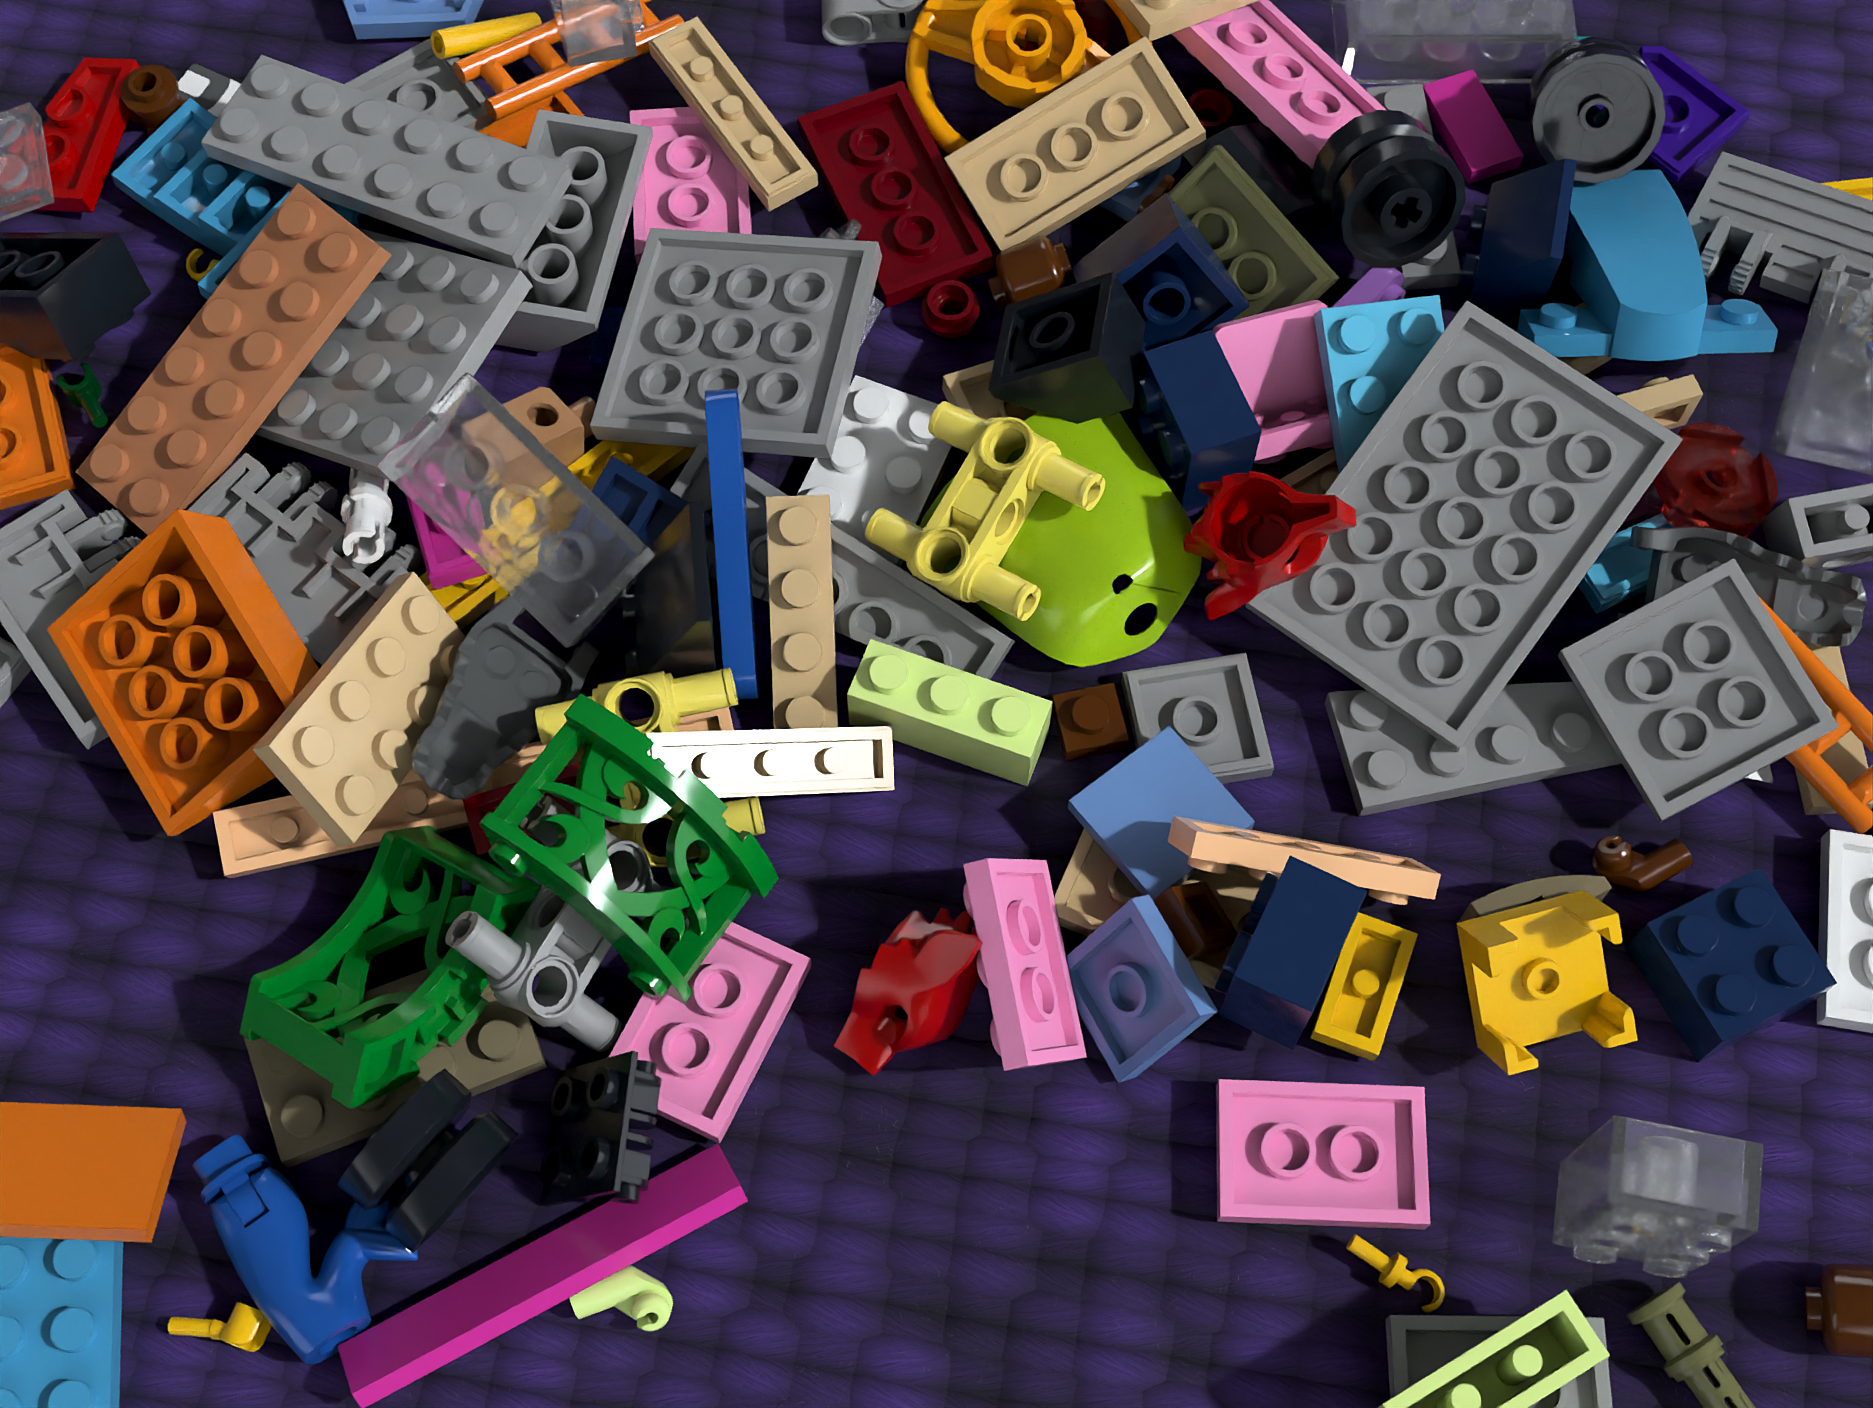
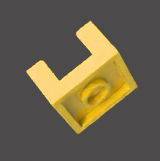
(1542, 977)

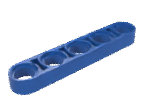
(731, 540)

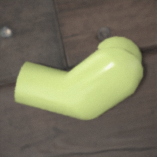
(630, 1292)

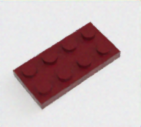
(899, 189)

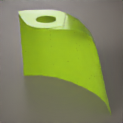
(1080, 552)

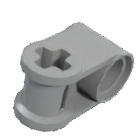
(868, 20)

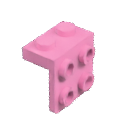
(1281, 377)

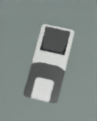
(207, 88)

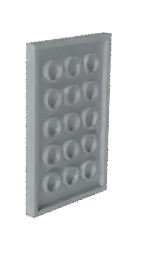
(1472, 524)

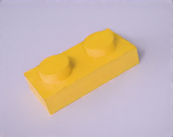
(1364, 987)

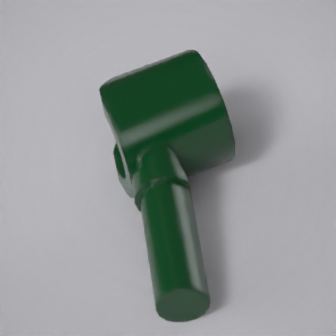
(86, 395)

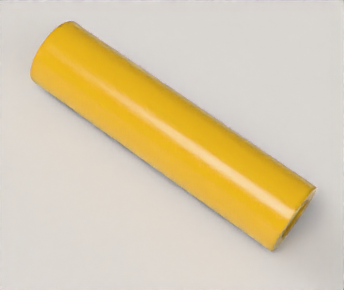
(479, 35)

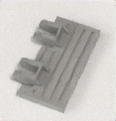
(1781, 223)
(302, 551)
(43, 578)

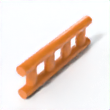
(557, 73)
(1849, 714)

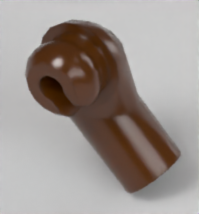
(1639, 871)

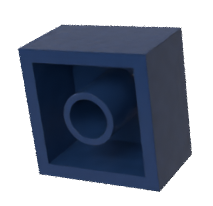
(1193, 416)
(1296, 939)
(1729, 964)

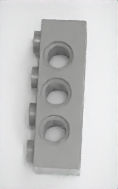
(1824, 528)

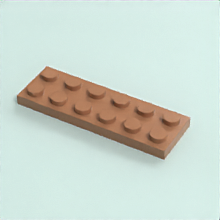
(234, 361)

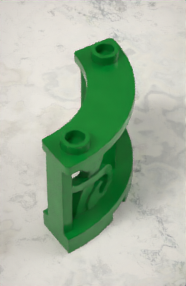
(615, 752)
(329, 978)

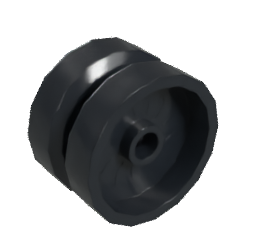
(1589, 75)
(1387, 188)
(420, 1152)

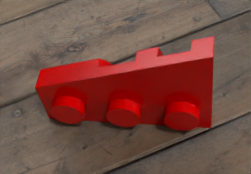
(85, 131)

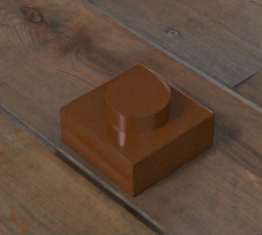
(1089, 722)
(1196, 919)

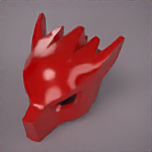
(1260, 535)
(926, 972)

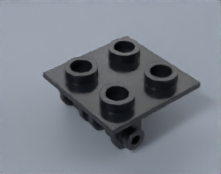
(591, 1134)

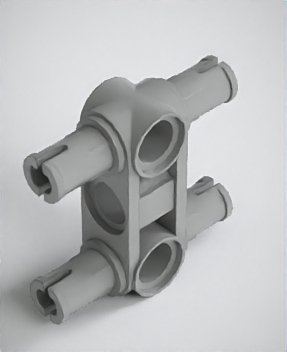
(554, 943)

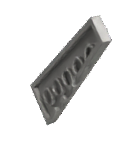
(869, 591)
(1521, 739)

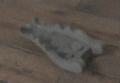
(1812, 602)
(492, 702)

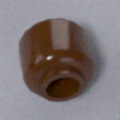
(1030, 271)
(1842, 1309)

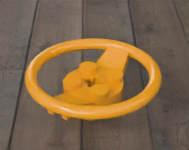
(989, 38)

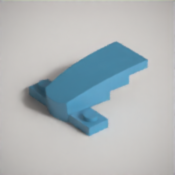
(200, 194)
(1640, 282)

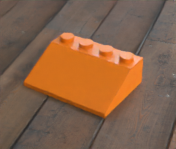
(186, 665)

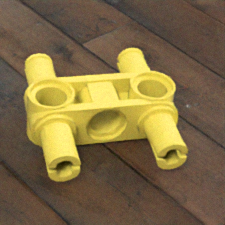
(984, 509)
(671, 702)

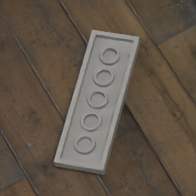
(389, 161)

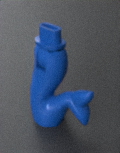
(269, 1247)

